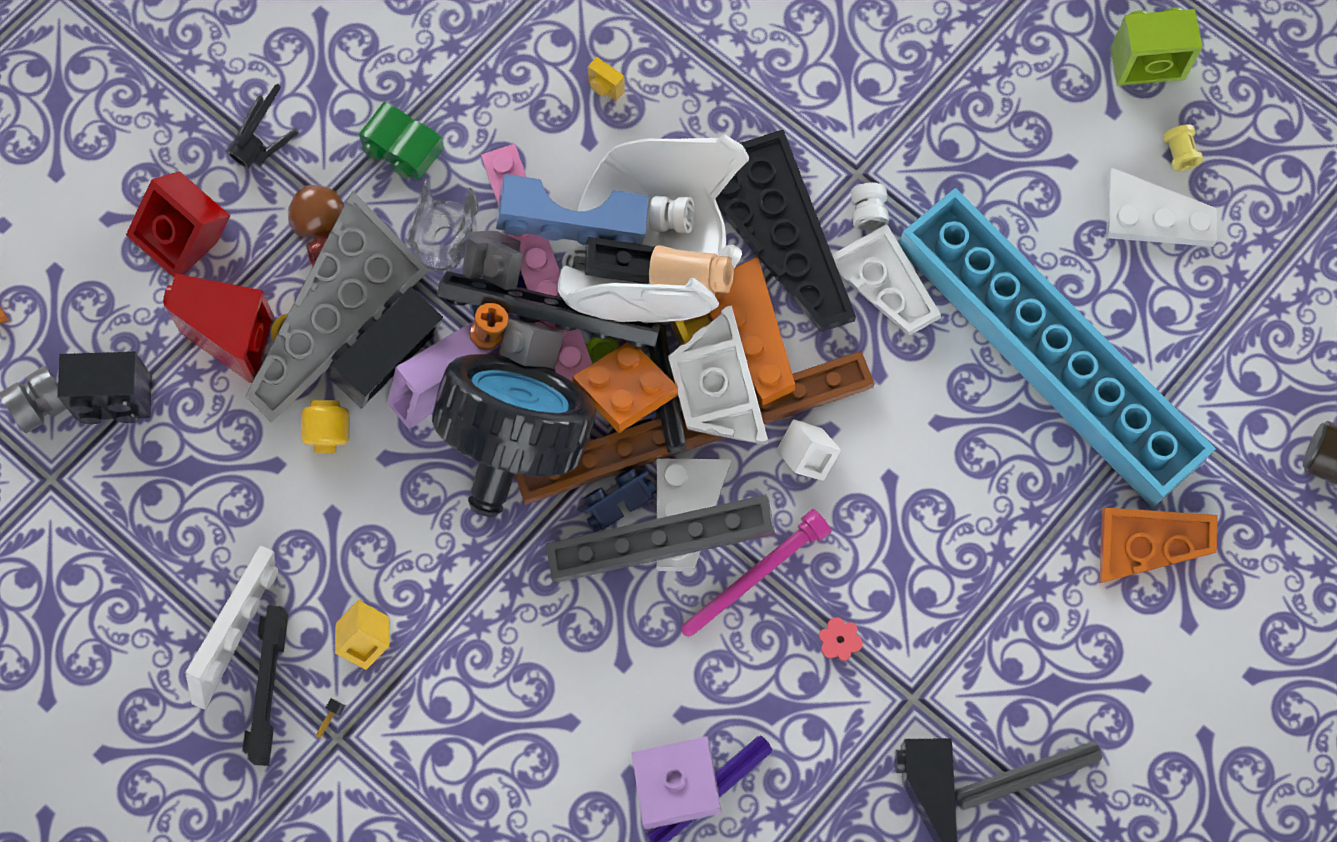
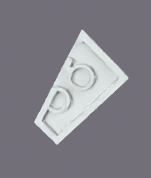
(1156, 214)
(887, 280)
(686, 487)

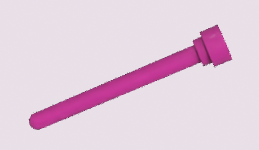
(812, 528)

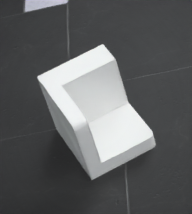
(808, 450)

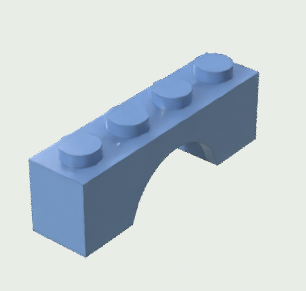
(529, 210)

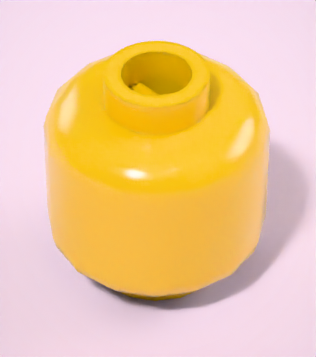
(325, 425)

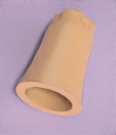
(677, 267)

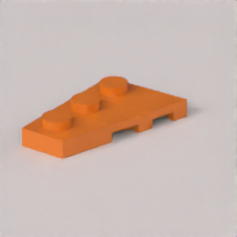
(1150, 540)

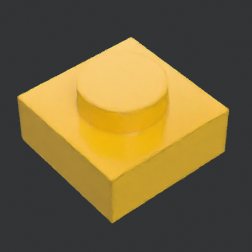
(605, 79)

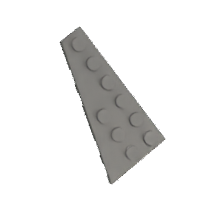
(346, 286)

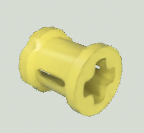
(1183, 147)

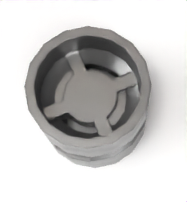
(22, 403)

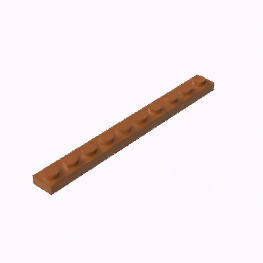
(647, 443)

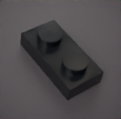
(618, 260)

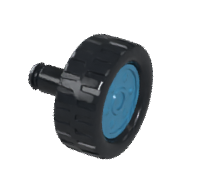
(511, 423)

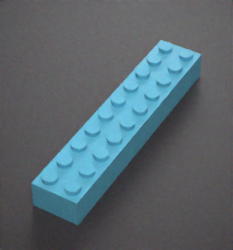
(1055, 348)

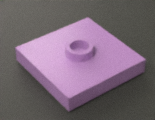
(676, 782)

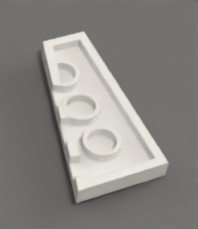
(223, 638)

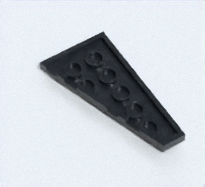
(779, 224)

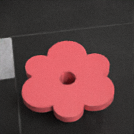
(838, 629)

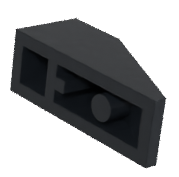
(930, 783)

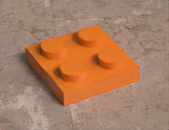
(626, 386)

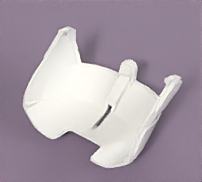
(670, 169)

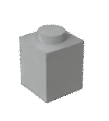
(531, 343)

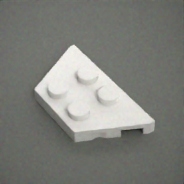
(717, 383)

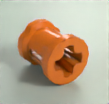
(492, 326)

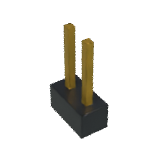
(334, 707)

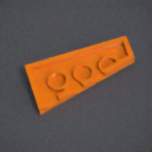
(758, 332)

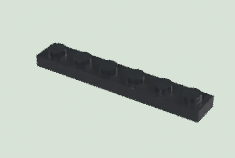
(538, 306)

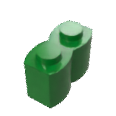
(400, 141)

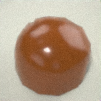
(314, 211)

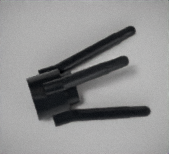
(246, 146)

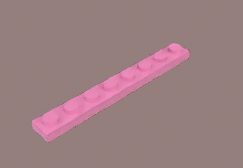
(538, 262)

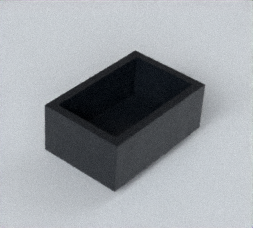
(384, 344)

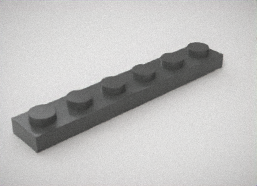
(660, 538)

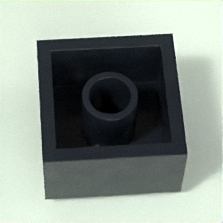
(105, 386)

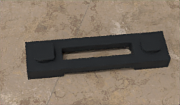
(273, 632)

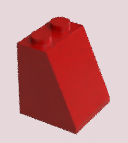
(222, 320)

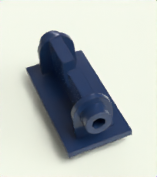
(628, 488)

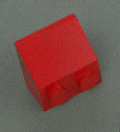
(176, 223)

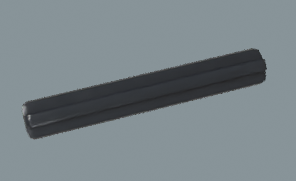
(670, 411)

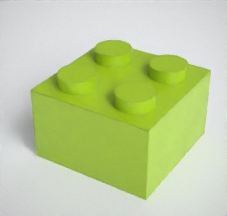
(1156, 46)

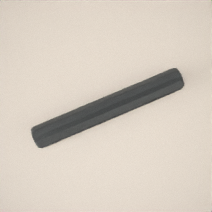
(1028, 775)

